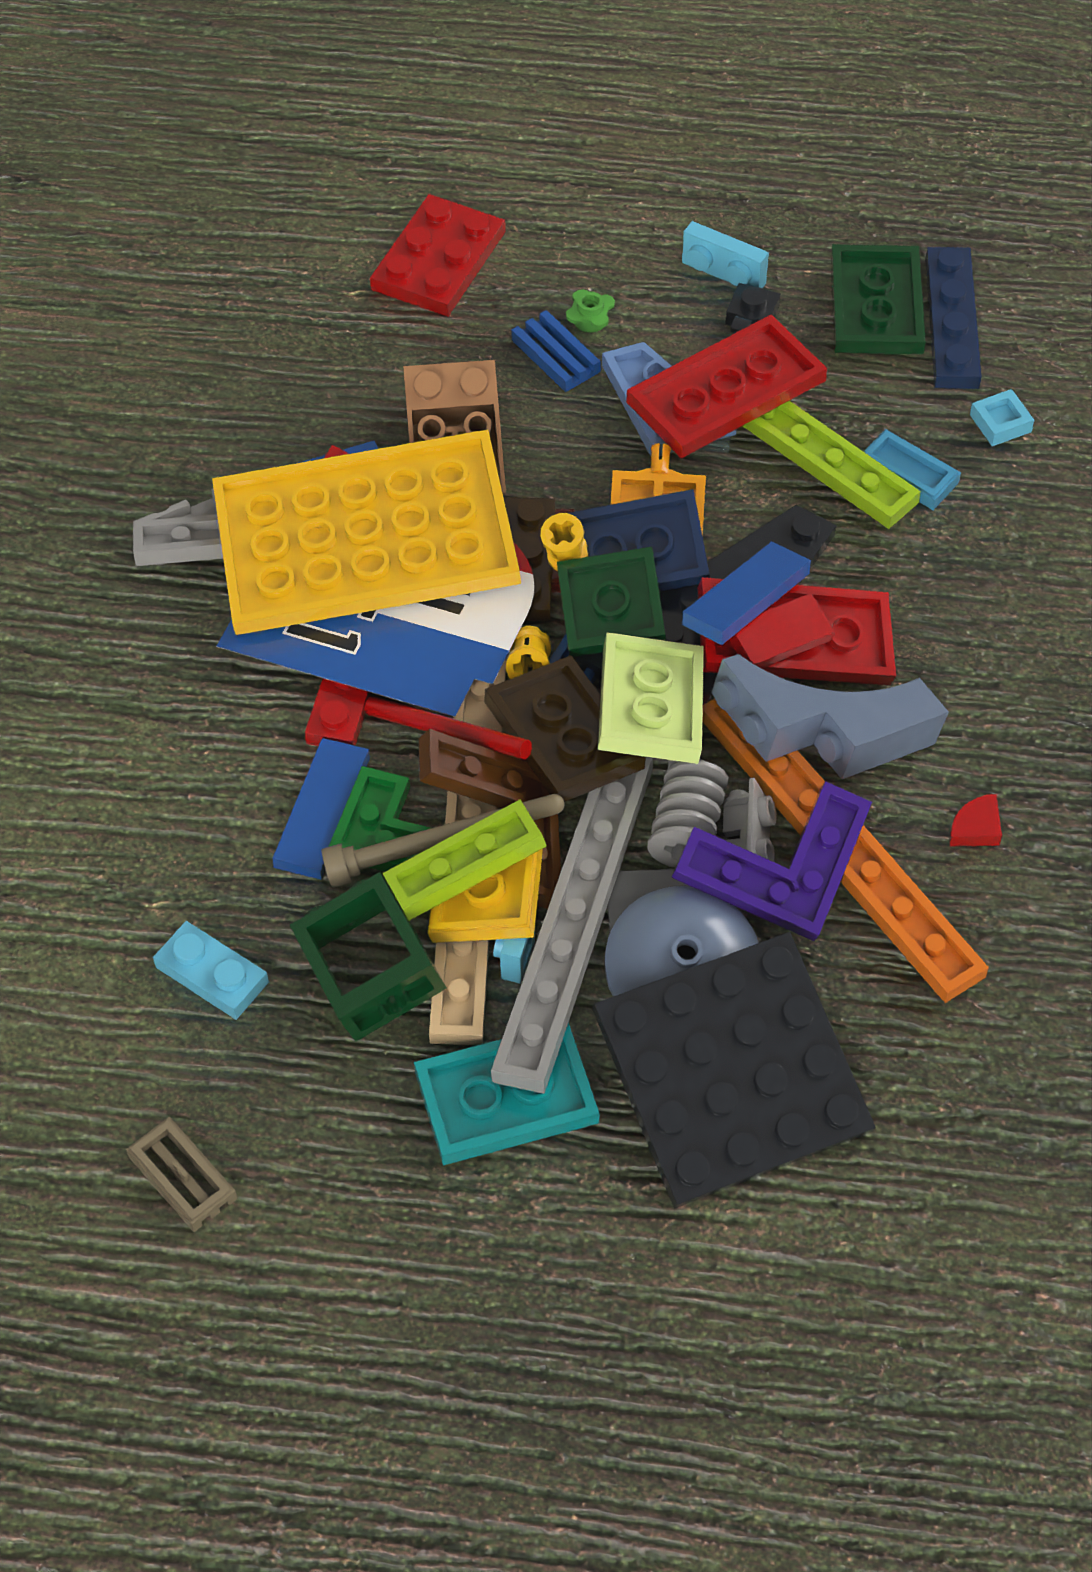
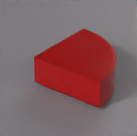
(977, 823)

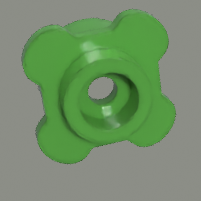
(590, 310)

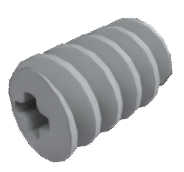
(686, 801)

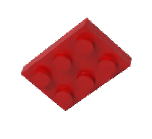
(438, 255)

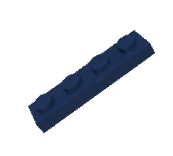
(953, 318)

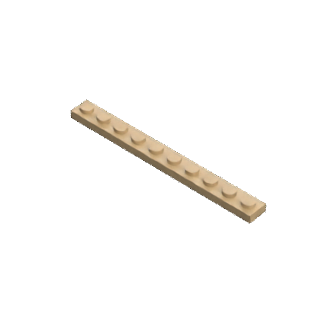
(463, 965)

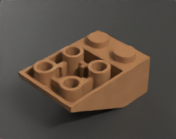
(454, 401)

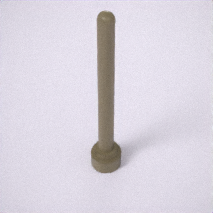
(346, 862)

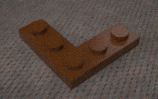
(495, 781)

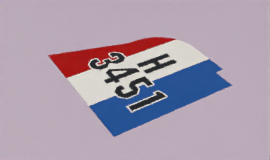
(404, 652)

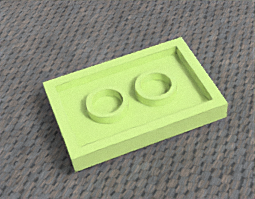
(651, 698)

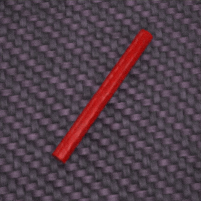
(465, 731)

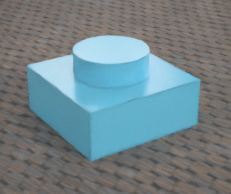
(1001, 417)
(513, 957)

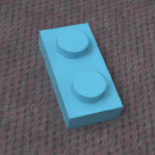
(724, 256)
(211, 970)

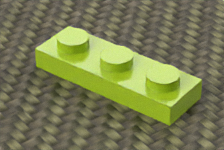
(464, 859)

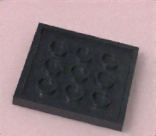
(732, 1069)

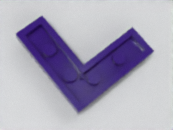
(790, 896)

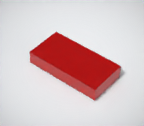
(783, 632)

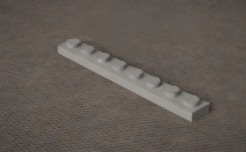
(569, 934)

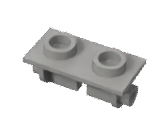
(751, 818)

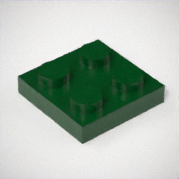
(611, 596)

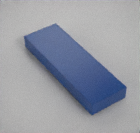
(746, 593)
(319, 807)

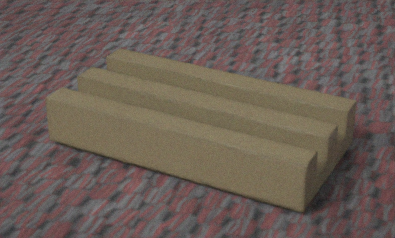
(207, 1205)

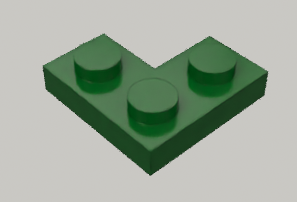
(374, 813)

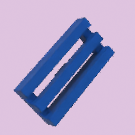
(563, 348)

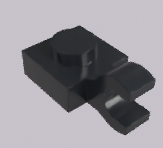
(750, 305)

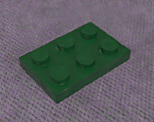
(877, 299)

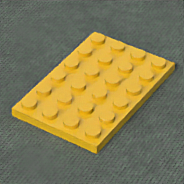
(364, 532)

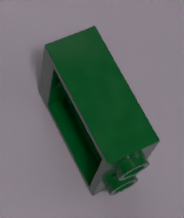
(406, 982)

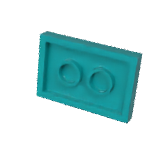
(482, 1117)

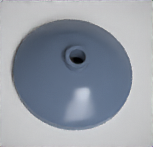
(655, 925)

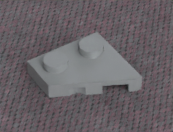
(178, 534)

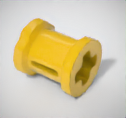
(563, 538)
(539, 649)

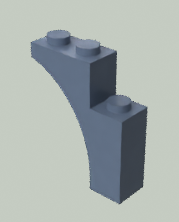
(846, 727)

